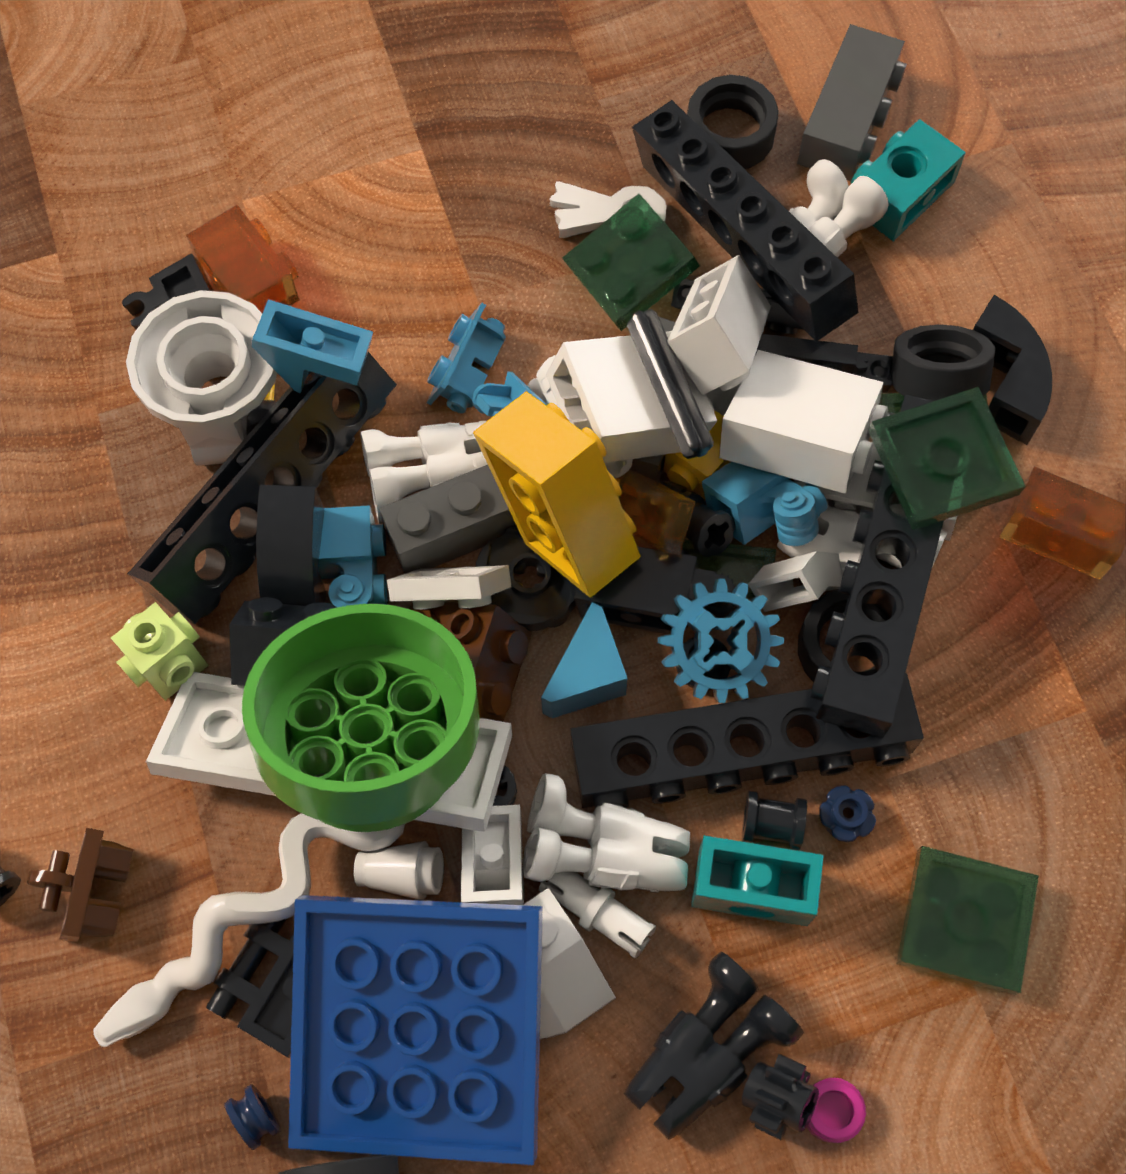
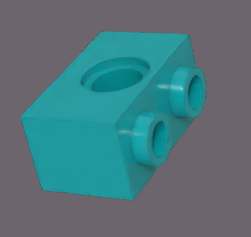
(913, 174)
(757, 881)

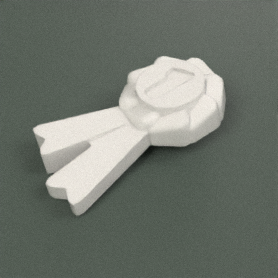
(587, 210)

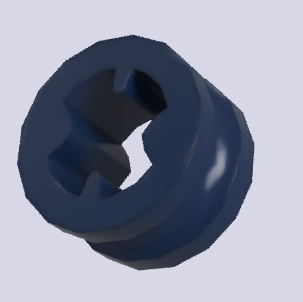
(252, 1117)

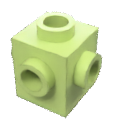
(159, 650)

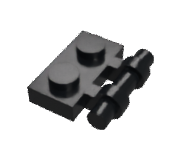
(271, 1005)

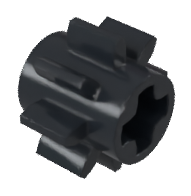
(780, 1096)

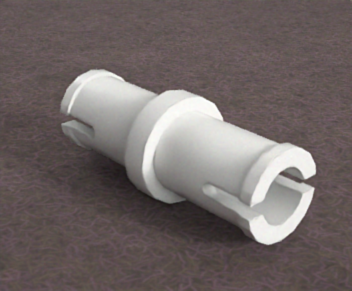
(600, 911)

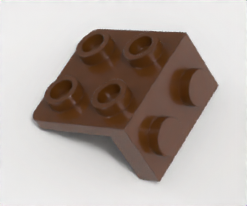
(494, 646)

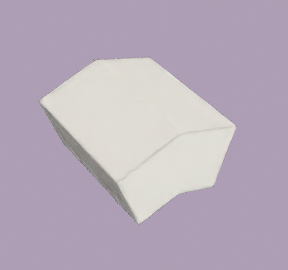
(816, 570)

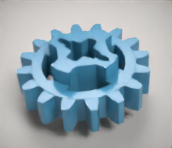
(738, 658)

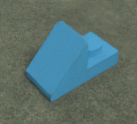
(305, 342)

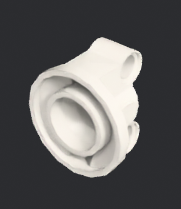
(183, 349)

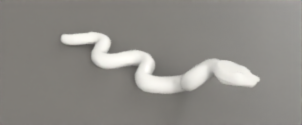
(151, 999)

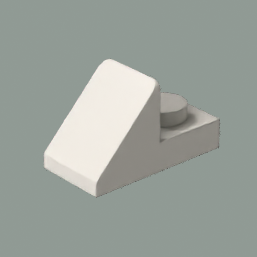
(494, 860)

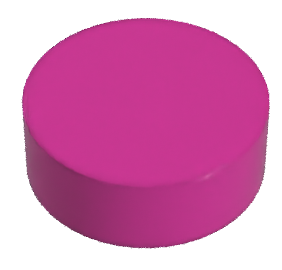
(838, 1111)

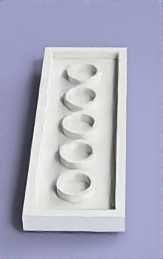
(209, 745)

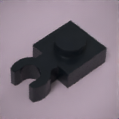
(175, 280)

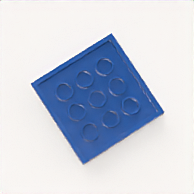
(416, 1028)

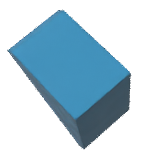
(588, 670)

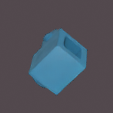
(762, 499)
(350, 555)

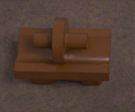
(84, 914)

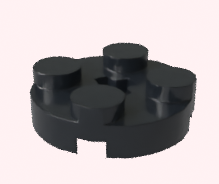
(535, 607)

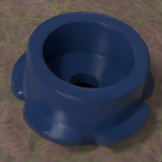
(845, 828)

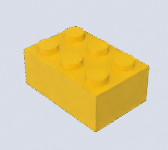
(559, 491)

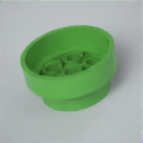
(357, 681)

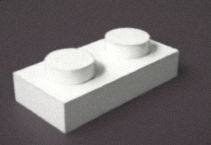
(434, 586)

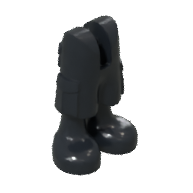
(699, 1063)

